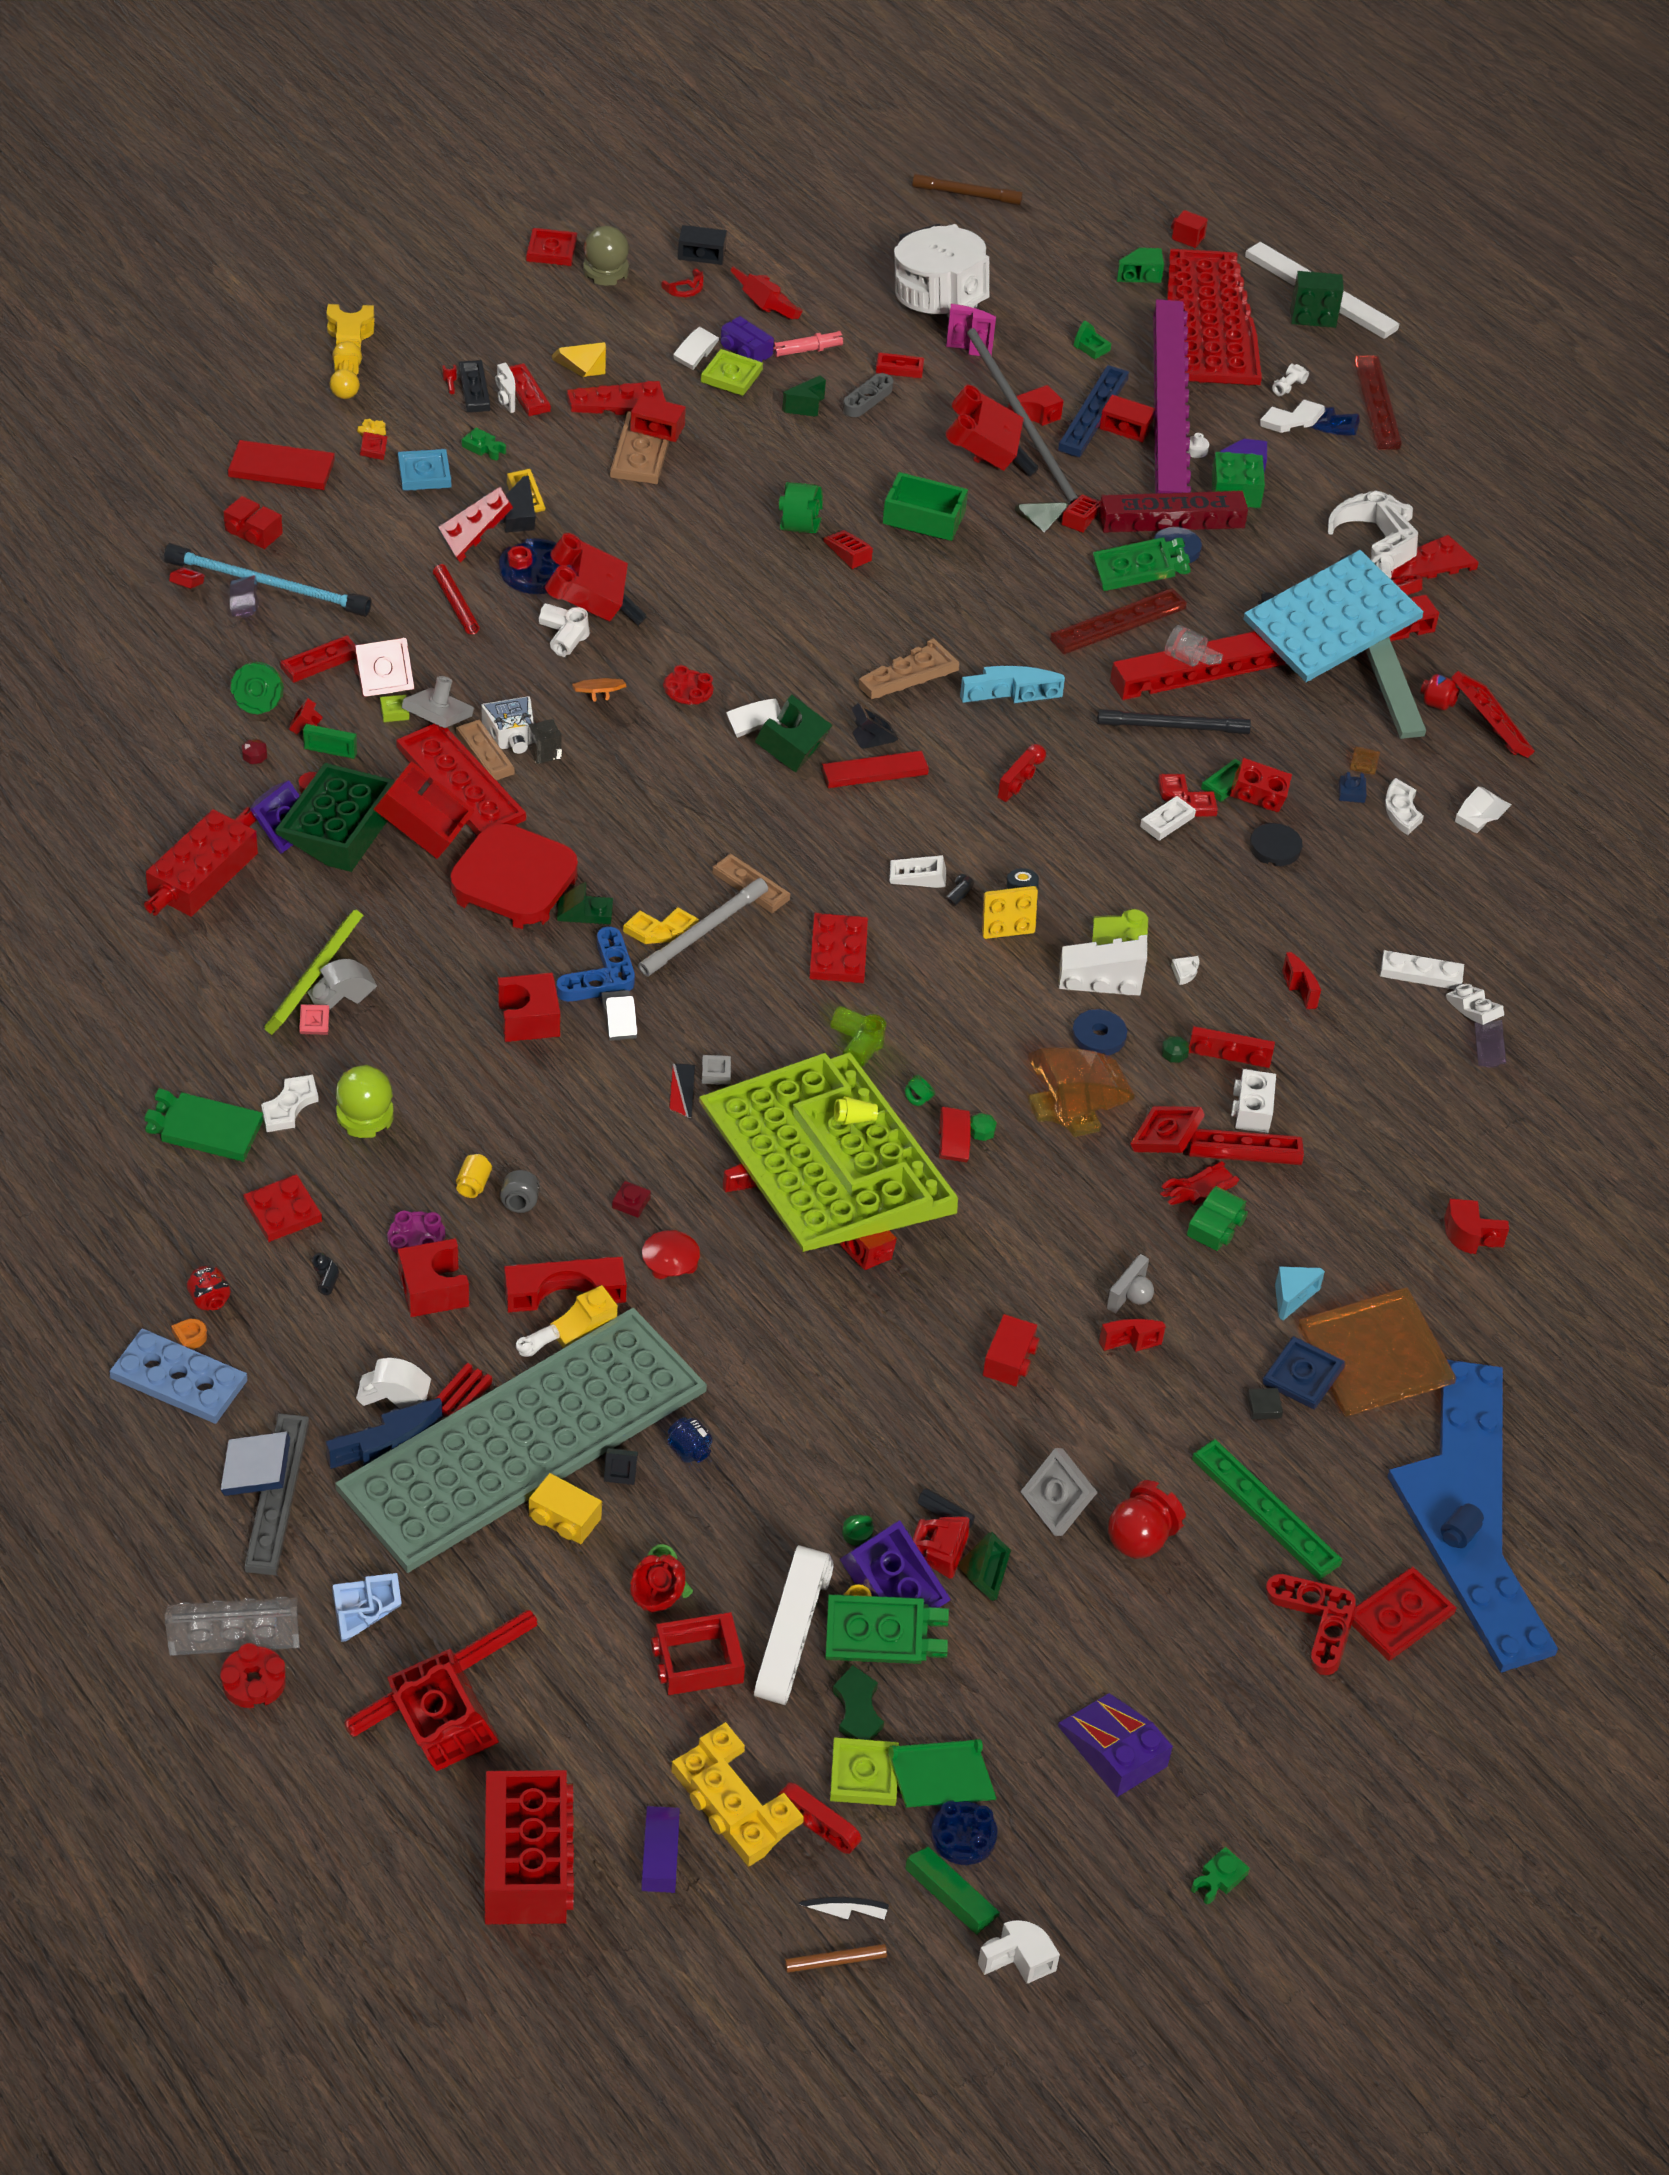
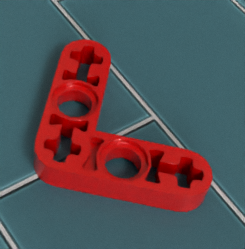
(1330, 1615)

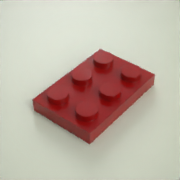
(838, 948)

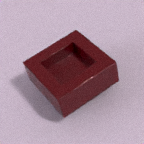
(631, 1199)

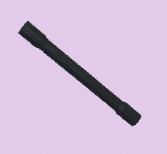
(1119, 718)

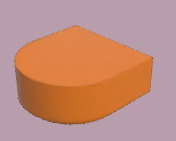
(190, 1333)

